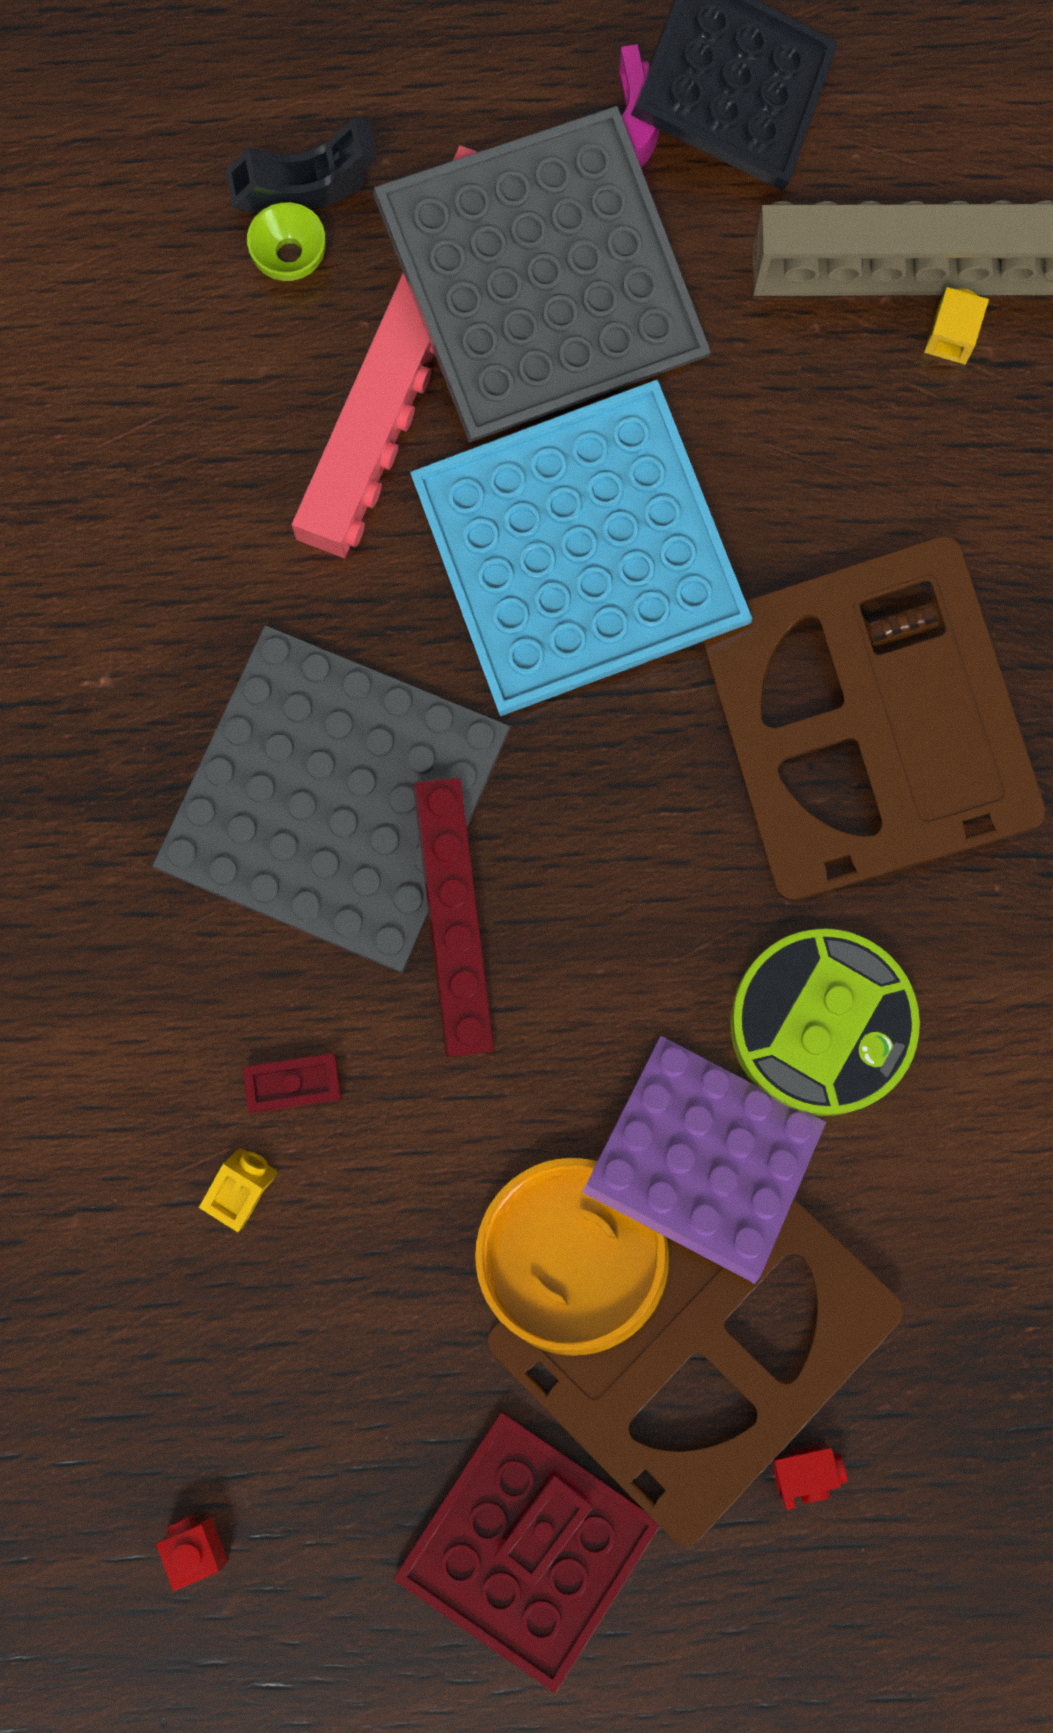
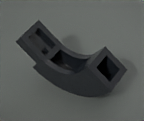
(304, 178)

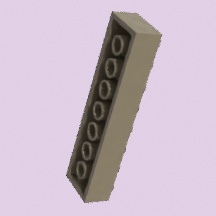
(903, 249)

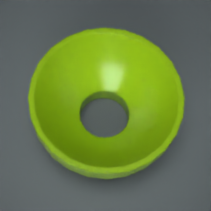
(286, 225)

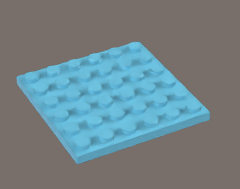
(580, 548)

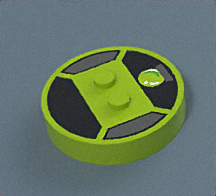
(825, 1022)

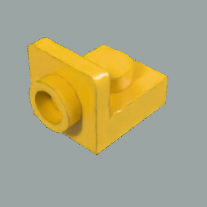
(238, 1188)

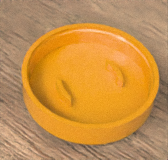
(565, 1264)

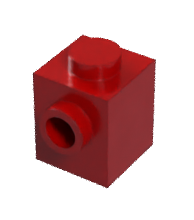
(191, 1551)

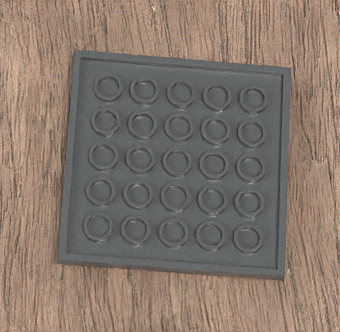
(541, 273)
(314, 801)

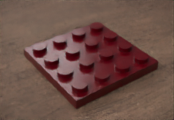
(459, 1576)

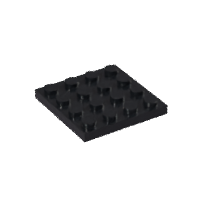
(736, 83)

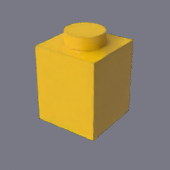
(956, 325)

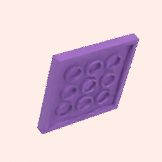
(705, 1159)

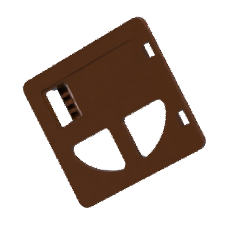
(924, 716)
(608, 1388)

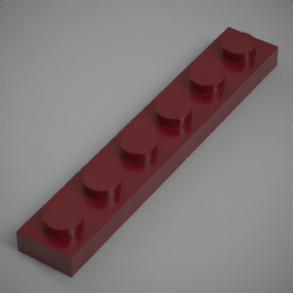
(453, 917)

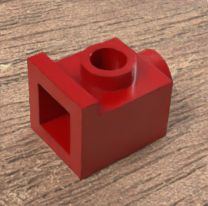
(807, 1474)

